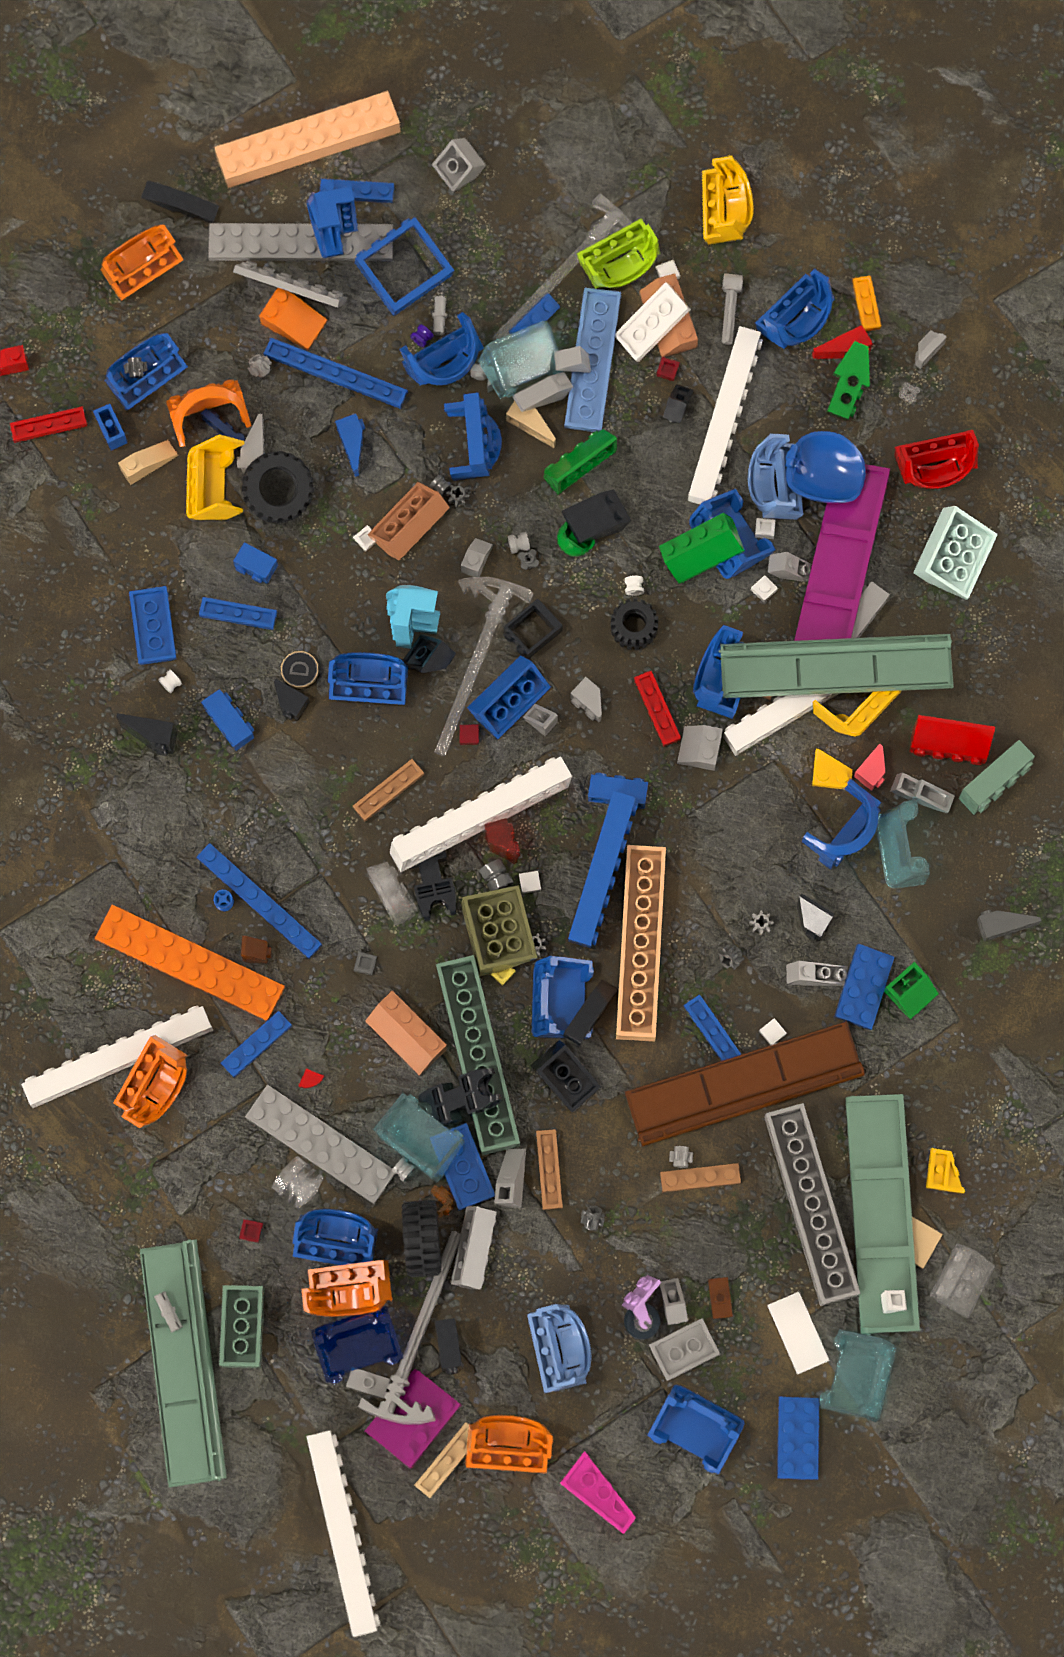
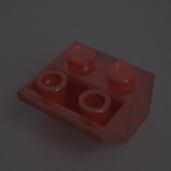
(500, 840)

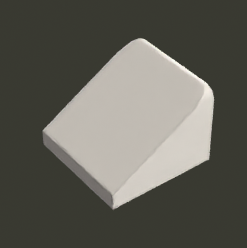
(893, 1301)

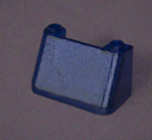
(356, 1343)

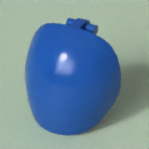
(825, 468)

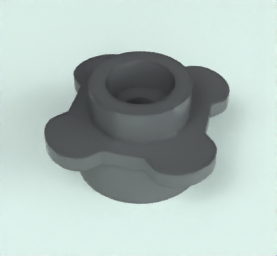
(528, 564)

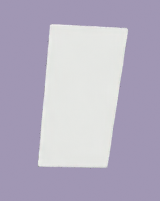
(798, 1332)

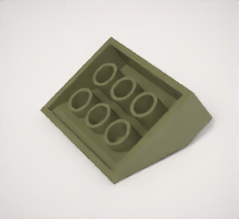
(498, 930)

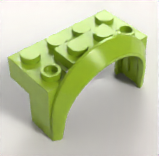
(627, 267)

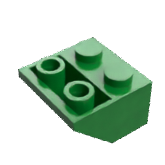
(911, 990)

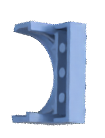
(761, 480)
(573, 1343)

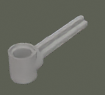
(731, 286)

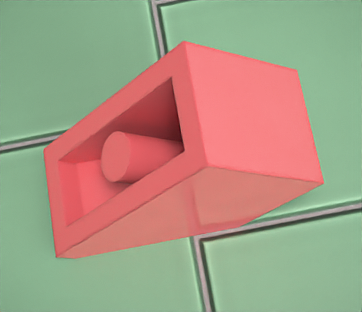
(872, 769)

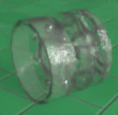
(297, 1182)

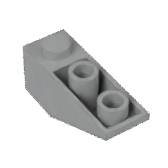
(816, 974)
(510, 1179)

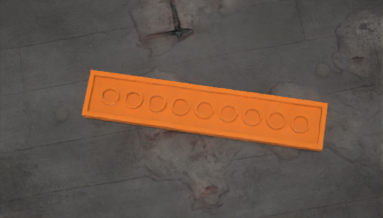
(189, 963)

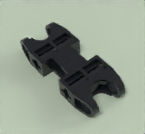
(434, 888)
(471, 1094)

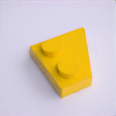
(830, 772)
(942, 1172)

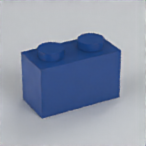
(110, 427)
(255, 563)

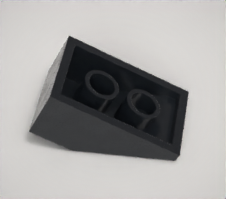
(597, 516)
(155, 734)
(565, 1076)

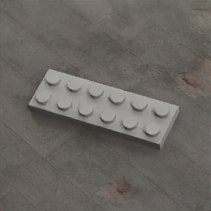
(285, 282)

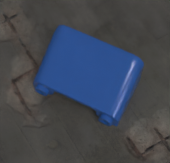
(755, 550)
(558, 994)
(697, 1427)

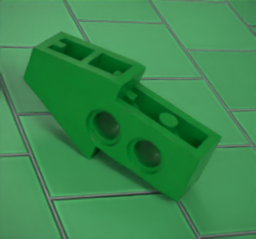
(855, 365)

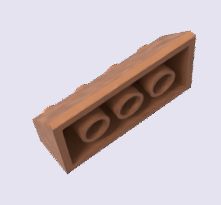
(682, 335)
(409, 520)
(406, 1033)

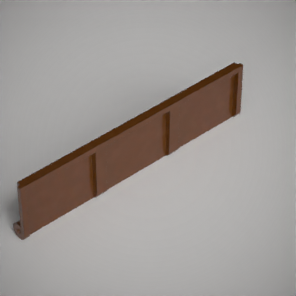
(744, 1083)

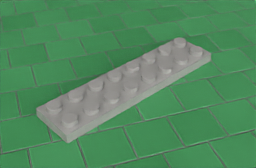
(320, 1144)

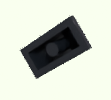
(678, 403)
(291, 701)

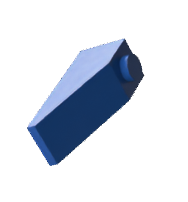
(351, 434)

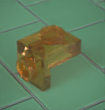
(442, 1195)

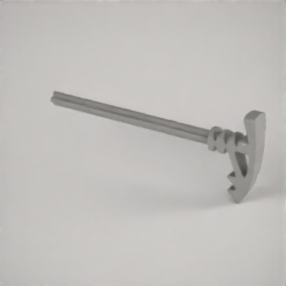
(415, 1414)

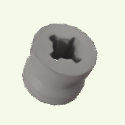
(403, 1169)

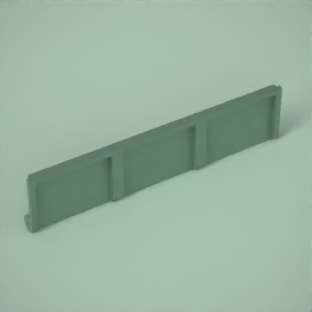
(836, 666)
(881, 1210)
(183, 1366)

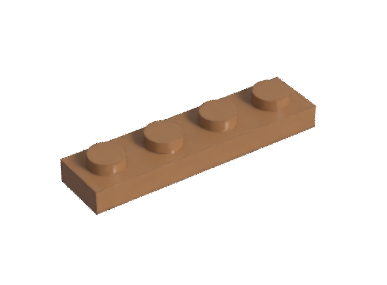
(388, 790)
(549, 1169)
(700, 1177)

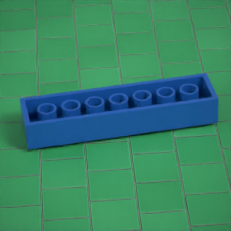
(601, 871)

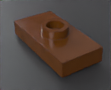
(720, 1298)

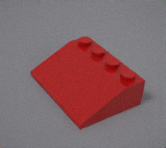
(951, 739)

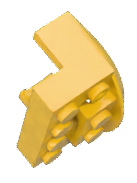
(738, 201)

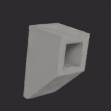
(789, 567)
(588, 698)

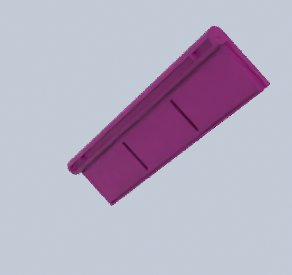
(842, 562)

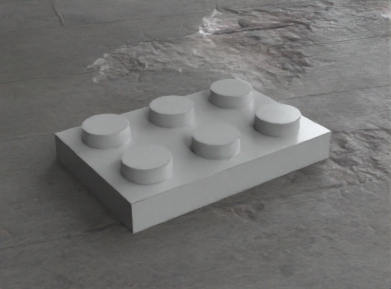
(684, 1350)

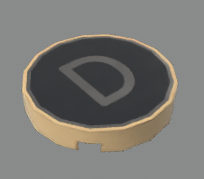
(299, 670)

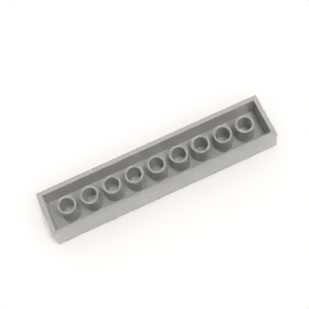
(811, 1204)

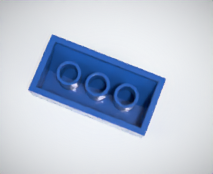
(509, 696)

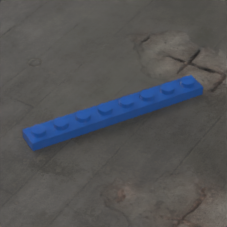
(335, 373)
(259, 901)

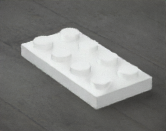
(652, 322)

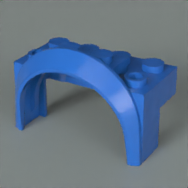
(331, 215)
(806, 291)
(429, 359)
(167, 367)
(477, 418)
(368, 668)
(709, 675)
(861, 824)
(334, 1225)

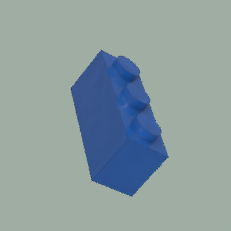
(228, 719)
(602, 788)

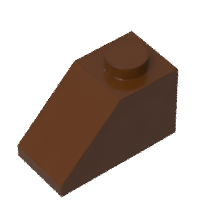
(255, 950)

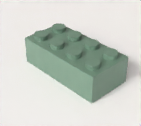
(996, 777)
(241, 1326)

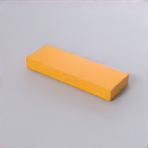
(866, 303)

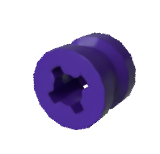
(421, 336)

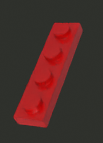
(48, 424)
(657, 708)

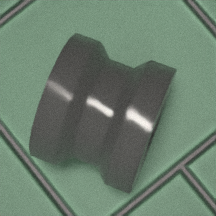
(441, 485)

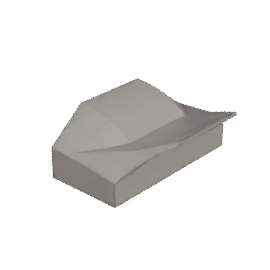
(928, 347)

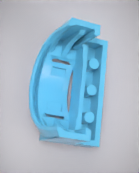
(411, 610)

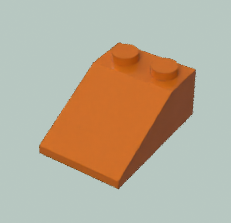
(292, 318)

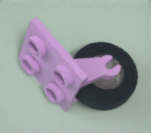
(641, 1318)

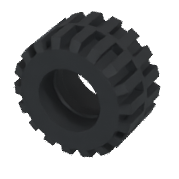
(634, 609)

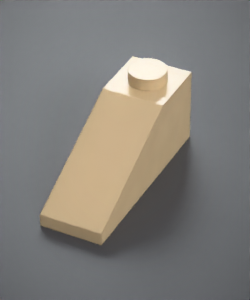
(532, 423)
(146, 461)

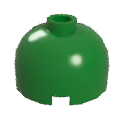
(569, 544)

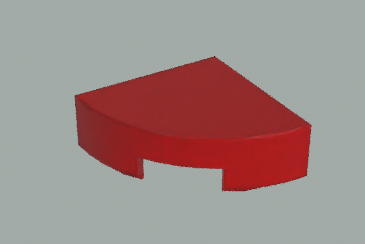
(310, 1079)

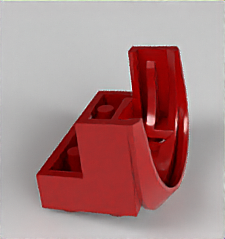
(959, 447)

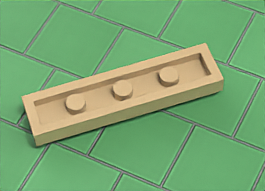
(444, 1463)

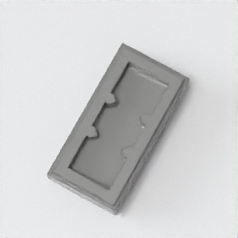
(368, 1383)

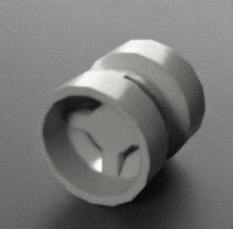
(518, 542)

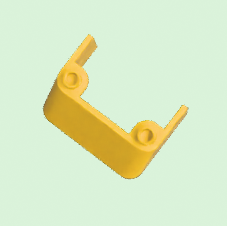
(207, 478)
(862, 716)

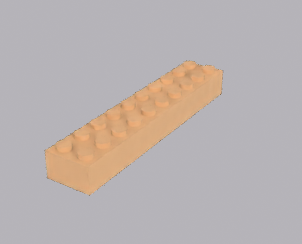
(307, 139)
(641, 943)

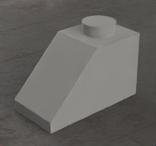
(476, 558)
(673, 1301)

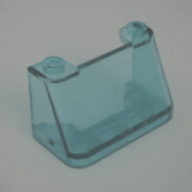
(519, 358)
(898, 865)
(419, 1137)
(859, 1376)

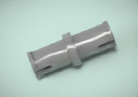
(439, 315)
(168, 1311)

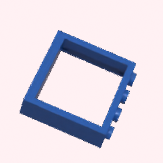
(421, 290)

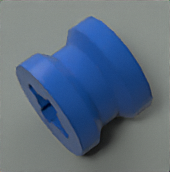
(221, 897)

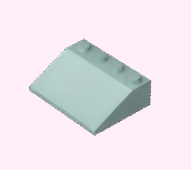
(955, 552)

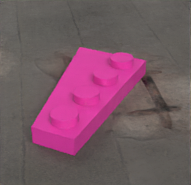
(595, 1491)

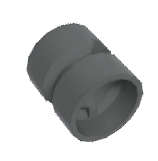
(495, 875)

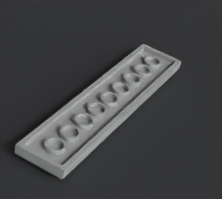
(290, 242)

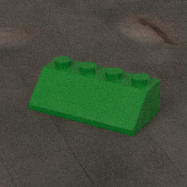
(580, 461)
(702, 548)

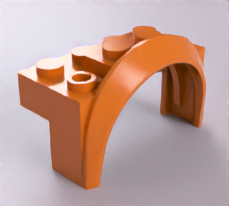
(136, 253)
(205, 397)
(163, 1088)
(349, 1299)
(508, 1431)

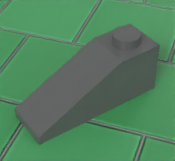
(1003, 923)

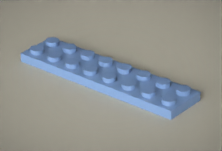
(597, 338)

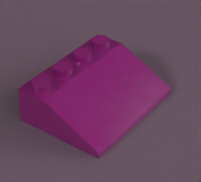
(411, 1441)

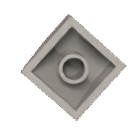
(458, 164)
(700, 746)

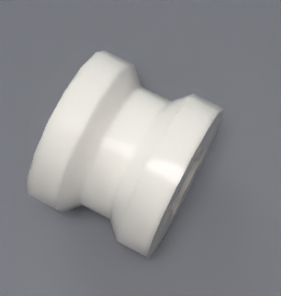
(634, 585)
(170, 681)

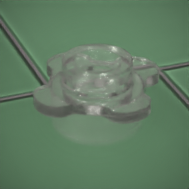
(909, 397)

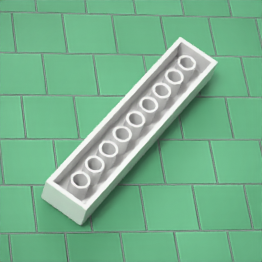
(472, 815)

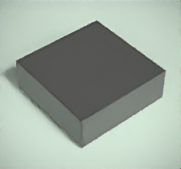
(365, 963)

